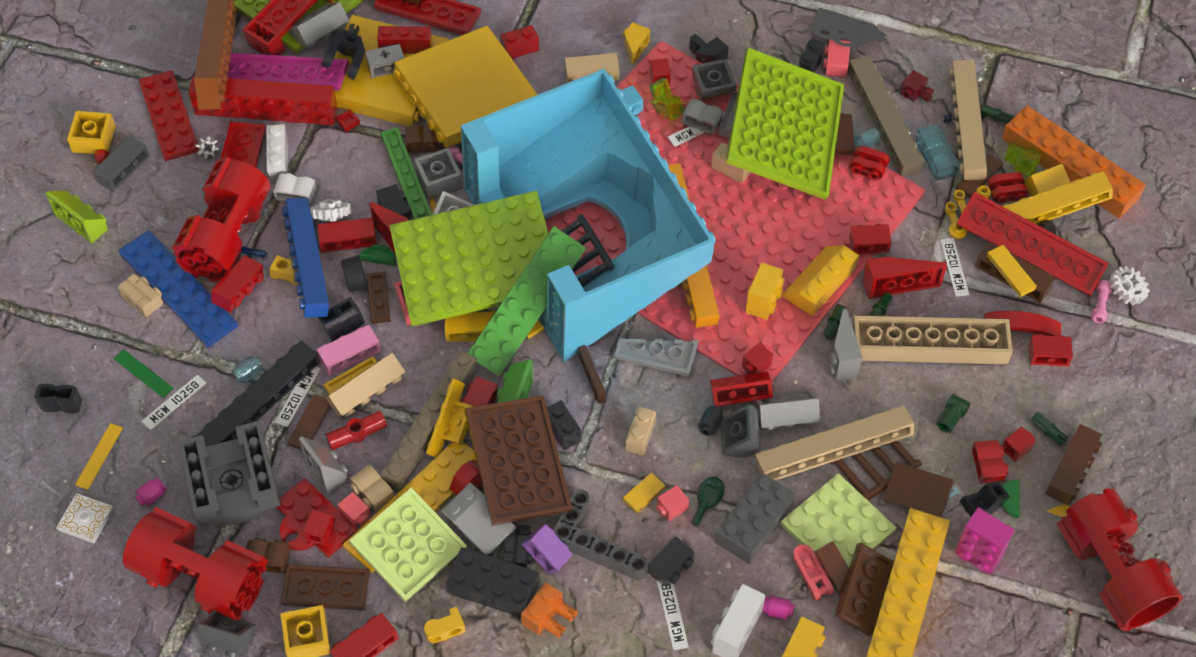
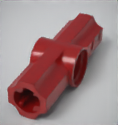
(345, 434)

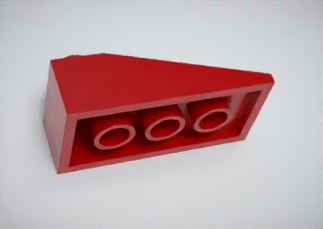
(901, 275)

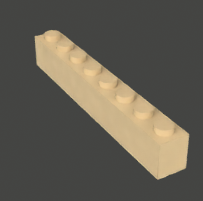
(969, 120)
(835, 444)

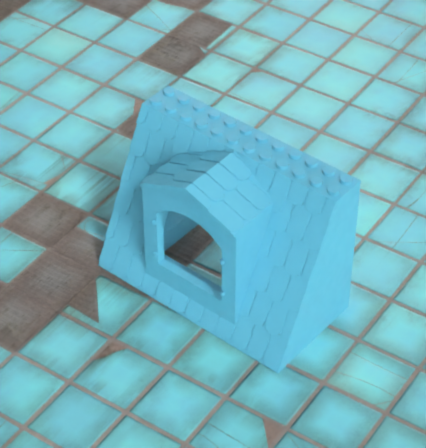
(582, 148)

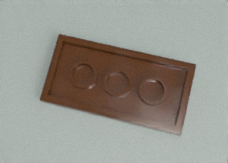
(325, 586)
(864, 589)

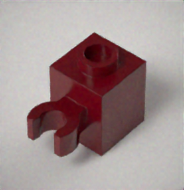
(915, 86)

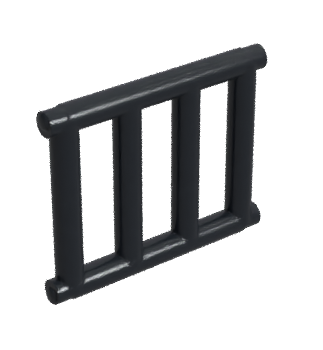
(599, 250)

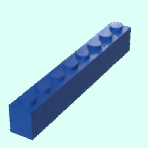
(305, 258)

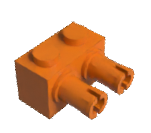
(543, 607)

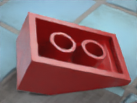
(383, 219)

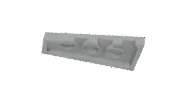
(667, 356)

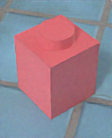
(672, 503)
(354, 510)

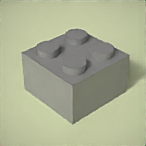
(438, 173)

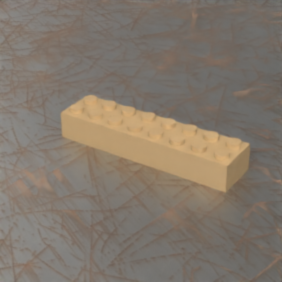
(933, 339)

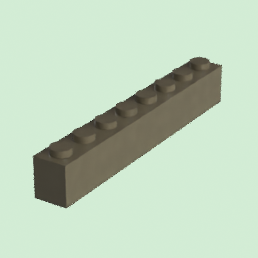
(885, 116)
(415, 442)

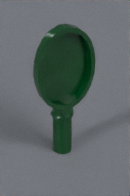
(708, 496)

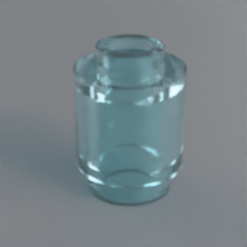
(867, 138)
(247, 369)

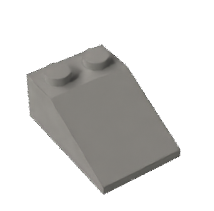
(846, 354)
(323, 465)
(471, 518)

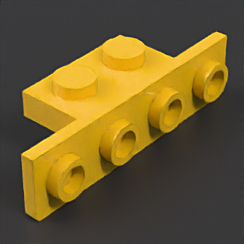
(451, 421)

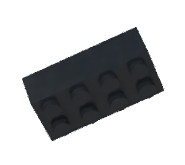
(492, 582)

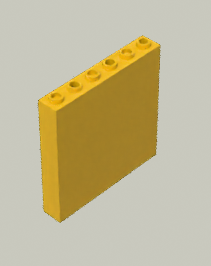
(462, 82)
(377, 96)

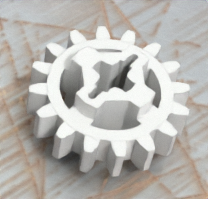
(330, 210)
(1129, 285)

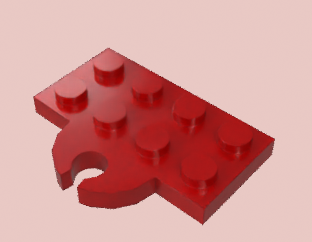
(296, 508)

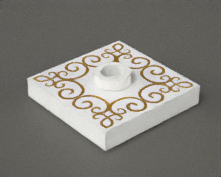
(85, 518)

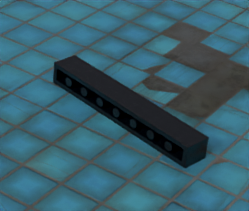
(262, 394)

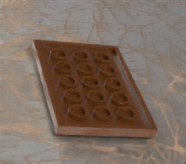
(517, 460)

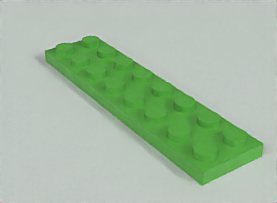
(524, 302)

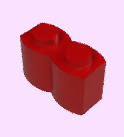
(989, 461)

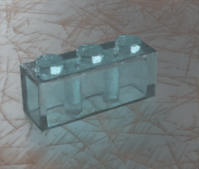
(937, 152)

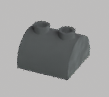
(713, 79)
(741, 432)
(225, 634)

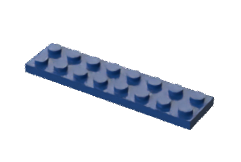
(178, 289)

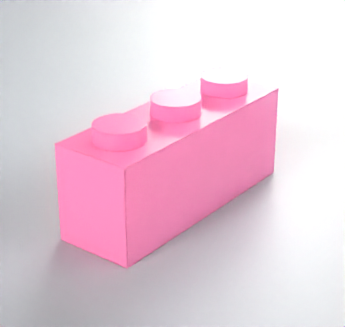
(348, 350)

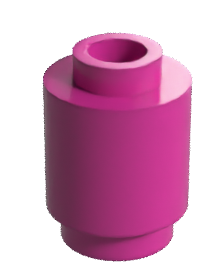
(150, 492)
(778, 607)

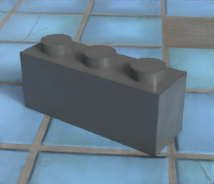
(121, 163)

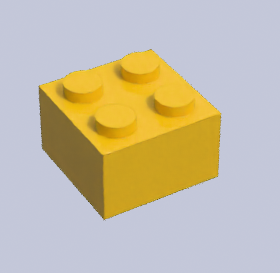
(91, 132)
(765, 291)
(306, 632)

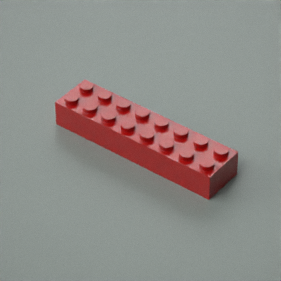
(273, 101)

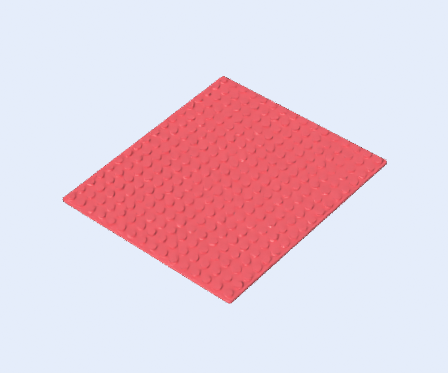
(750, 226)

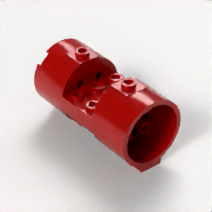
(233, 198)
(163, 548)
(1138, 588)

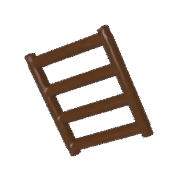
(881, 483)

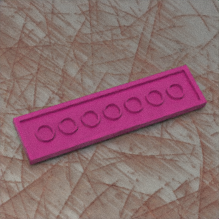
(287, 69)

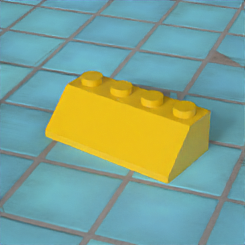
(822, 278)

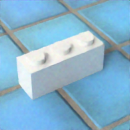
(277, 151)

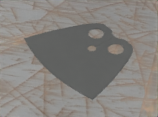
(853, 29)

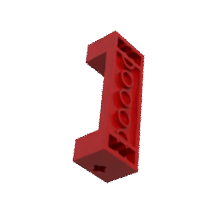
(273, 22)

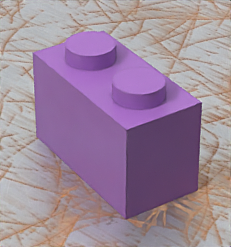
(547, 549)

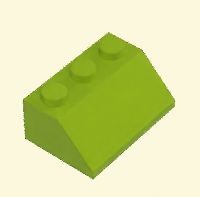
(77, 215)

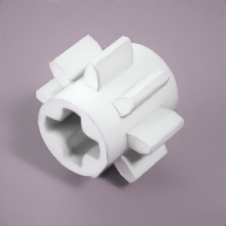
(201, 146)

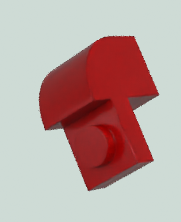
(466, 474)

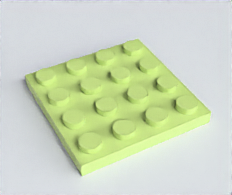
(838, 515)
(407, 544)

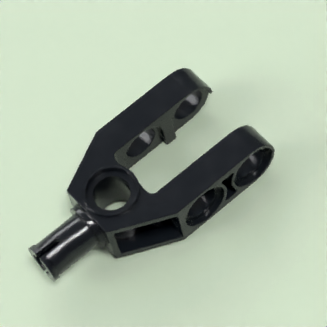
(348, 44)

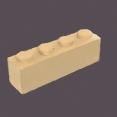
(364, 385)

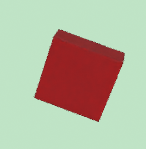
(347, 120)

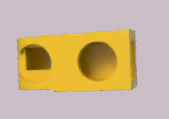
(282, 269)
(445, 627)

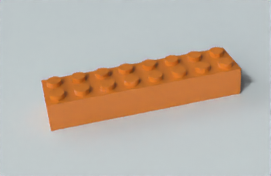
(1079, 160)

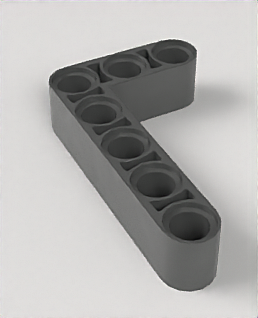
(593, 542)

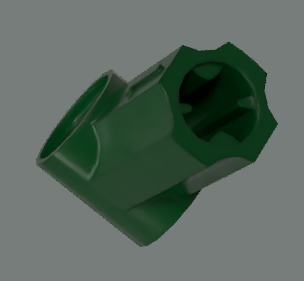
(954, 410)

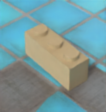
(584, 65)

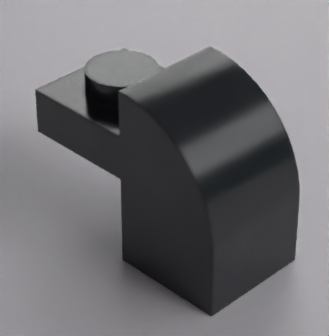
(710, 51)
(988, 498)

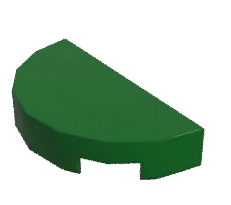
(378, 254)
(1012, 505)

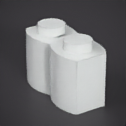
(291, 187)

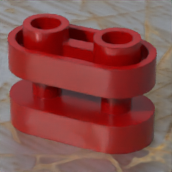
(869, 162)
(1007, 187)

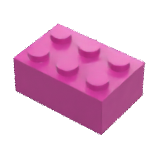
(984, 541)

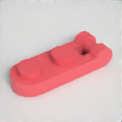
(812, 571)

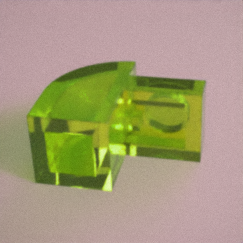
(664, 102)
(1024, 159)

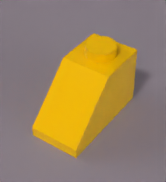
(635, 40)

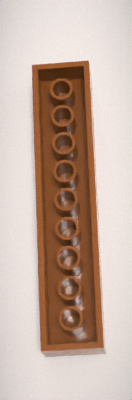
(215, 53)

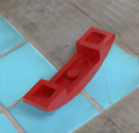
(1028, 322)

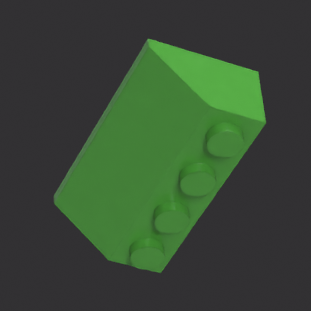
(516, 382)

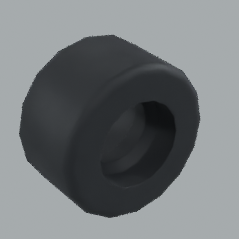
(354, 273)

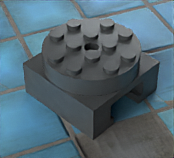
(217, 466)

